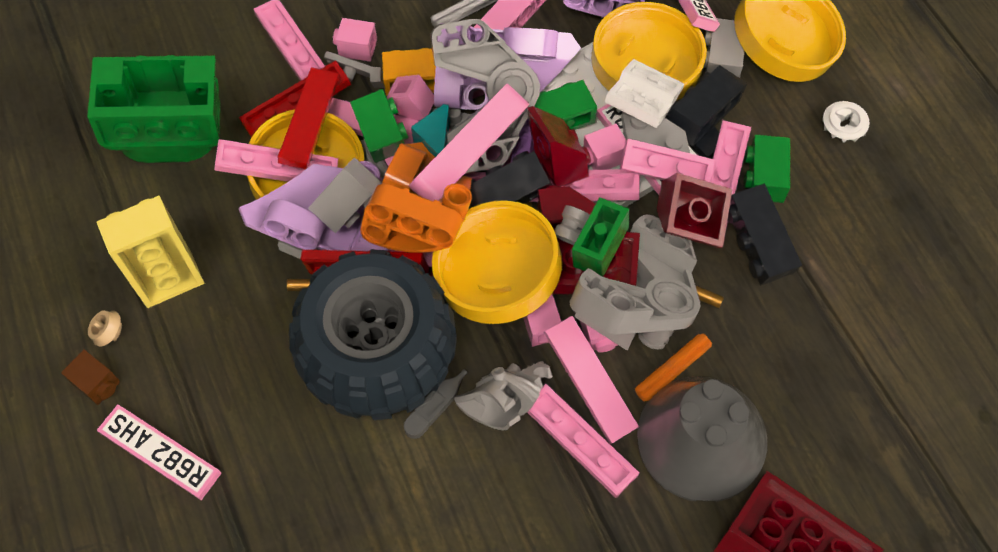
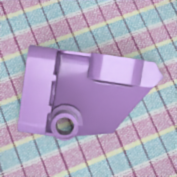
(541, 49)
(287, 217)

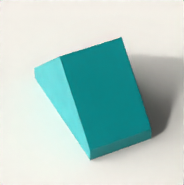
(433, 130)

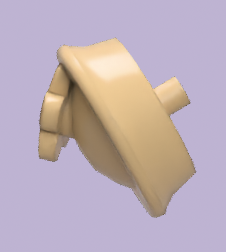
(105, 327)

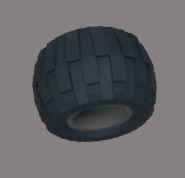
(353, 371)

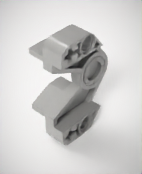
(495, 64)
(657, 305)

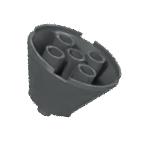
(702, 439)

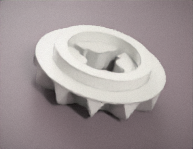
(839, 112)

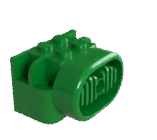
(155, 106)

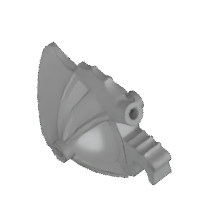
(504, 395)

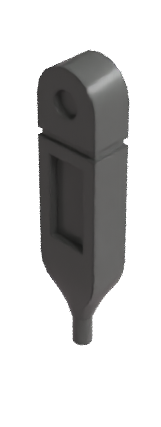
(432, 407)

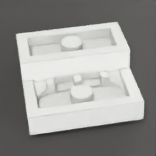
(644, 93)

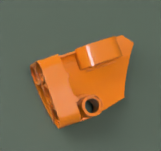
(407, 222)

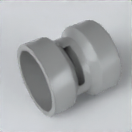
(571, 225)

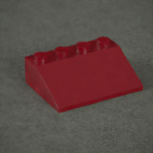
(787, 521)

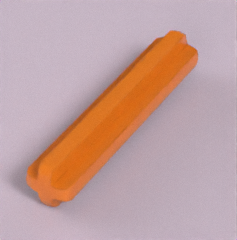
(673, 367)

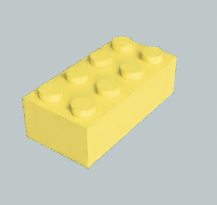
(150, 251)

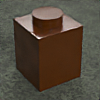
(91, 377)

